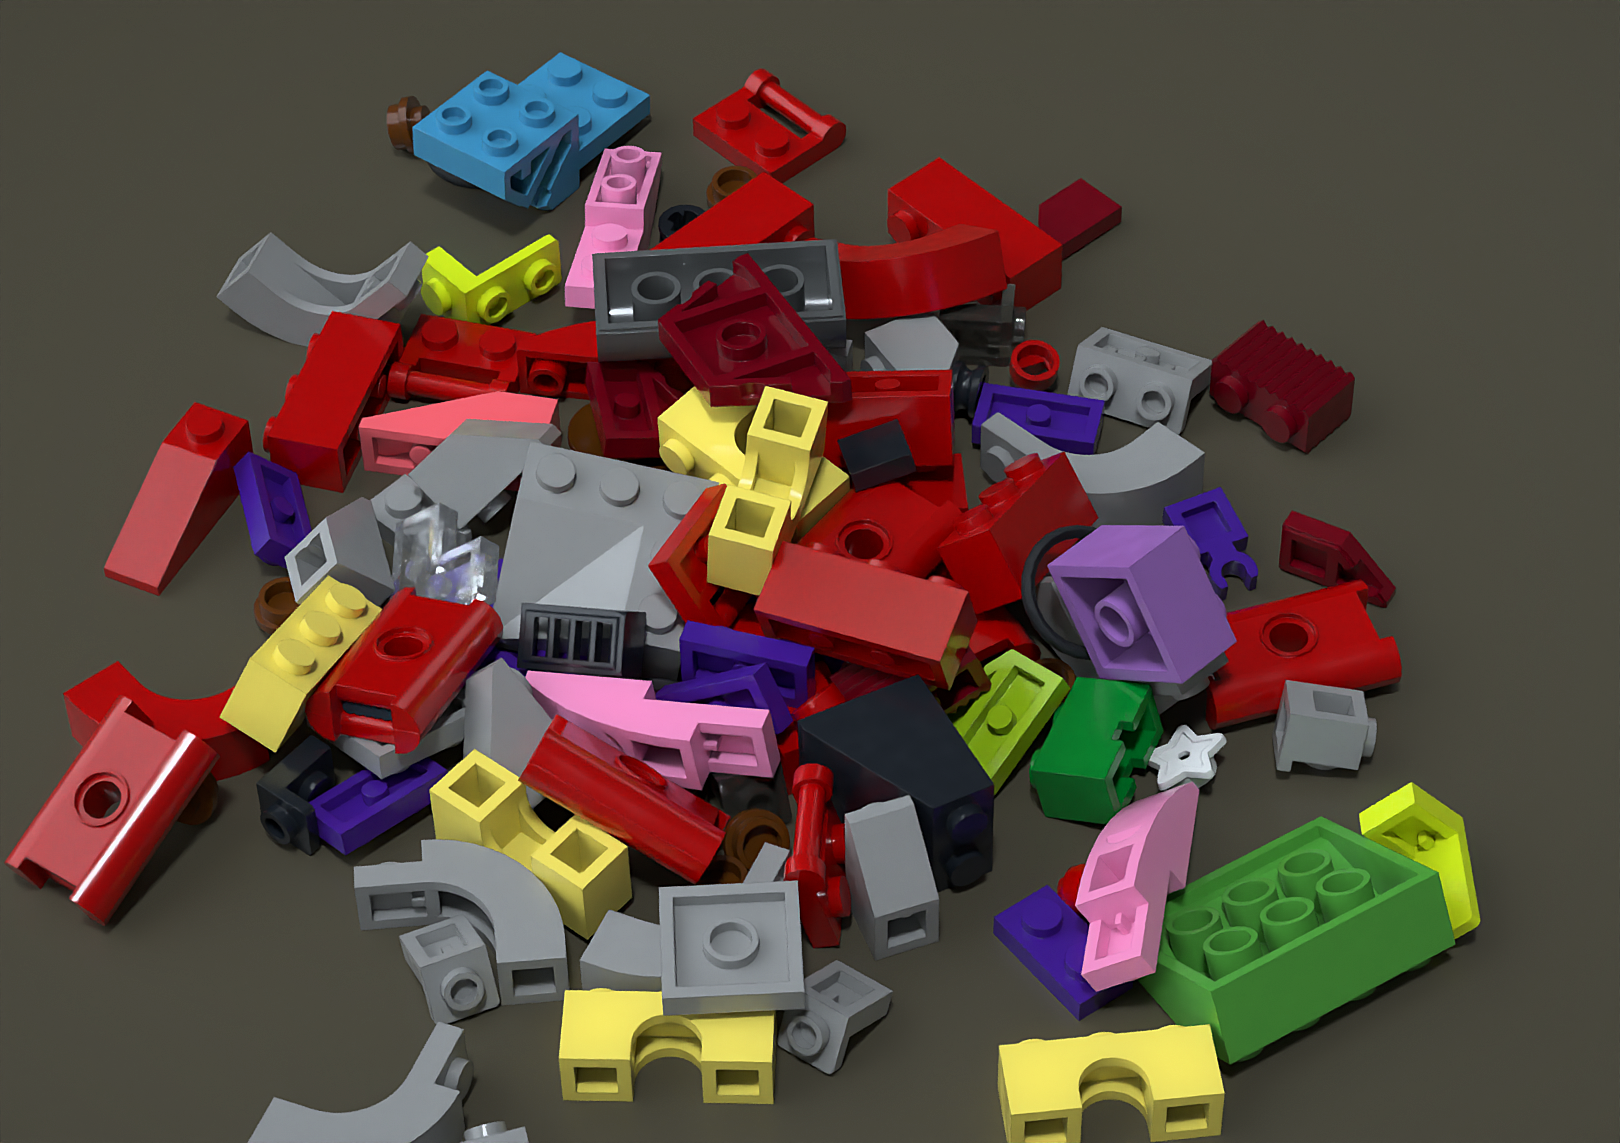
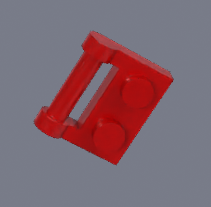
(757, 141)
(456, 360)
(682, 567)
(818, 857)

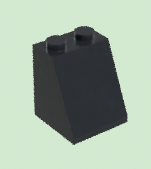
(902, 746)

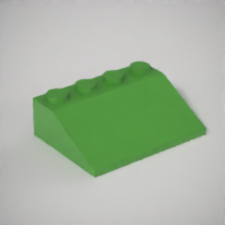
(1294, 935)

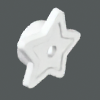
(1186, 758)

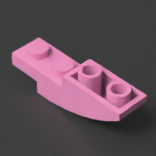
(616, 215)
(669, 736)
(1127, 882)

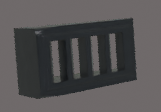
(625, 640)

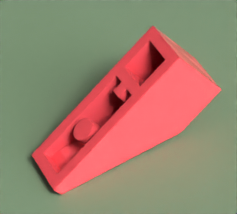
(404, 438)

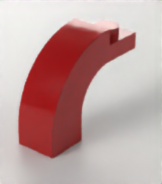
(921, 273)
(94, 696)

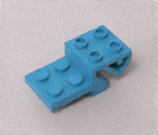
(531, 135)

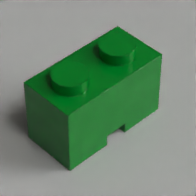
(1093, 749)

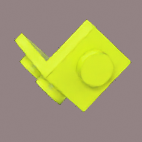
(490, 296)
(1433, 836)

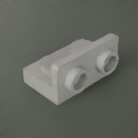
(1138, 378)

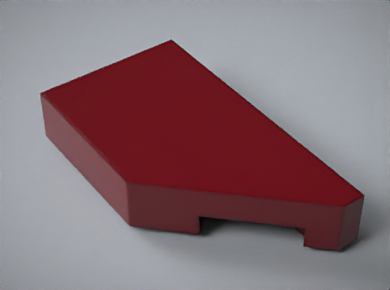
(1078, 215)
(1330, 557)

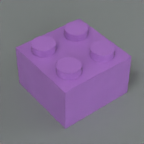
(1142, 603)

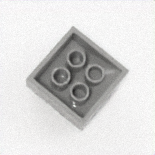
(586, 541)

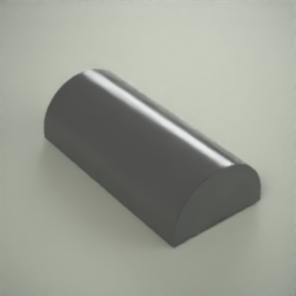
(643, 285)

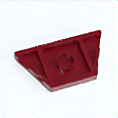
(749, 338)

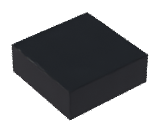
(877, 455)

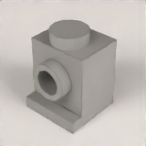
(1322, 727)

